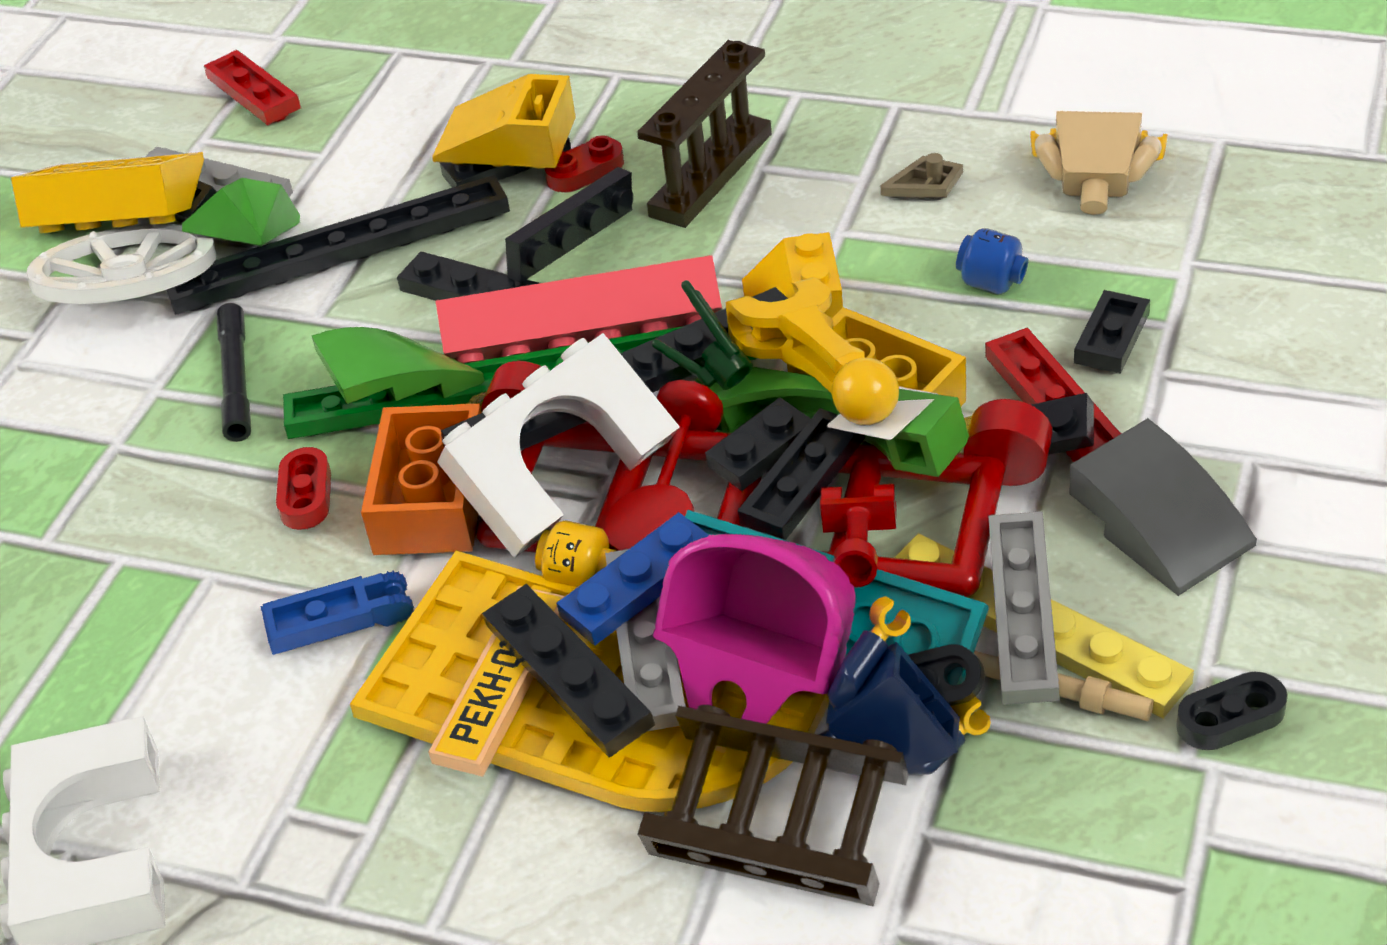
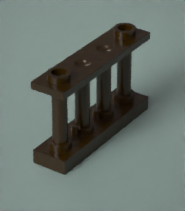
(731, 139)
(788, 858)

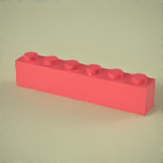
(573, 309)

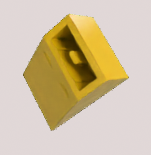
(511, 125)

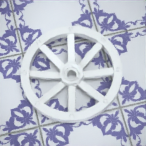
(121, 275)

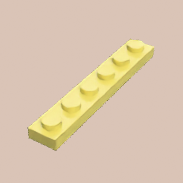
(1085, 644)

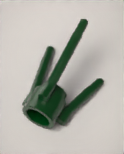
(722, 358)

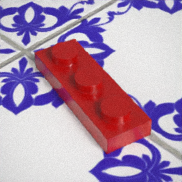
(252, 87)

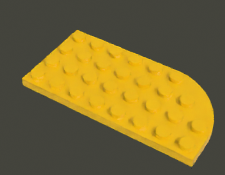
(444, 639)

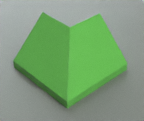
(245, 213)

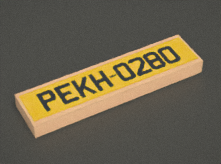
(485, 707)

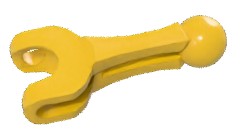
(805, 338)

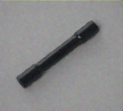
(235, 404)

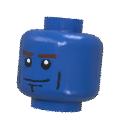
(991, 261)

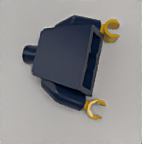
(891, 700)

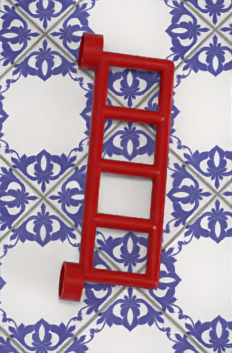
(1004, 447)

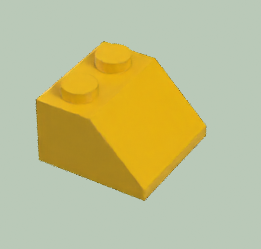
(795, 261)

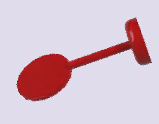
(650, 506)

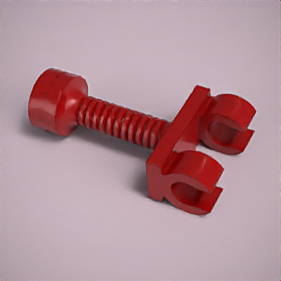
(856, 518)

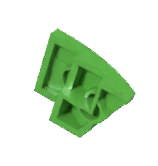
(377, 359)

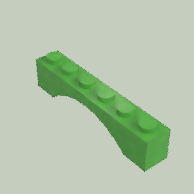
(921, 447)

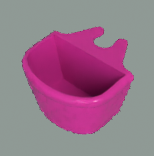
(754, 617)

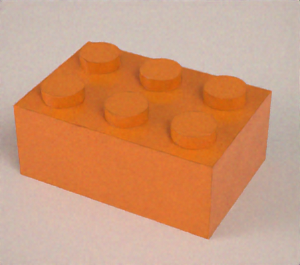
(408, 496)

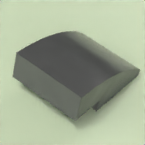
(1160, 506)

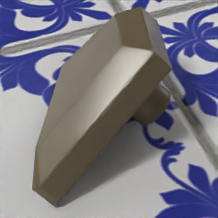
(924, 178)

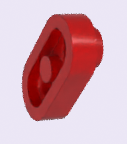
(585, 164)
(303, 488)

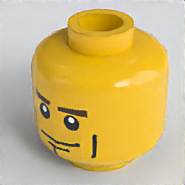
(571, 553)

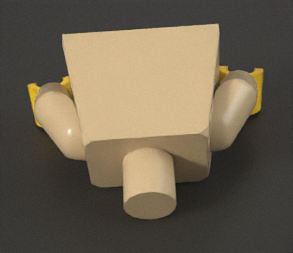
(1097, 154)

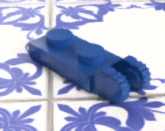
(336, 610)

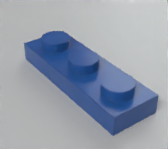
(627, 582)

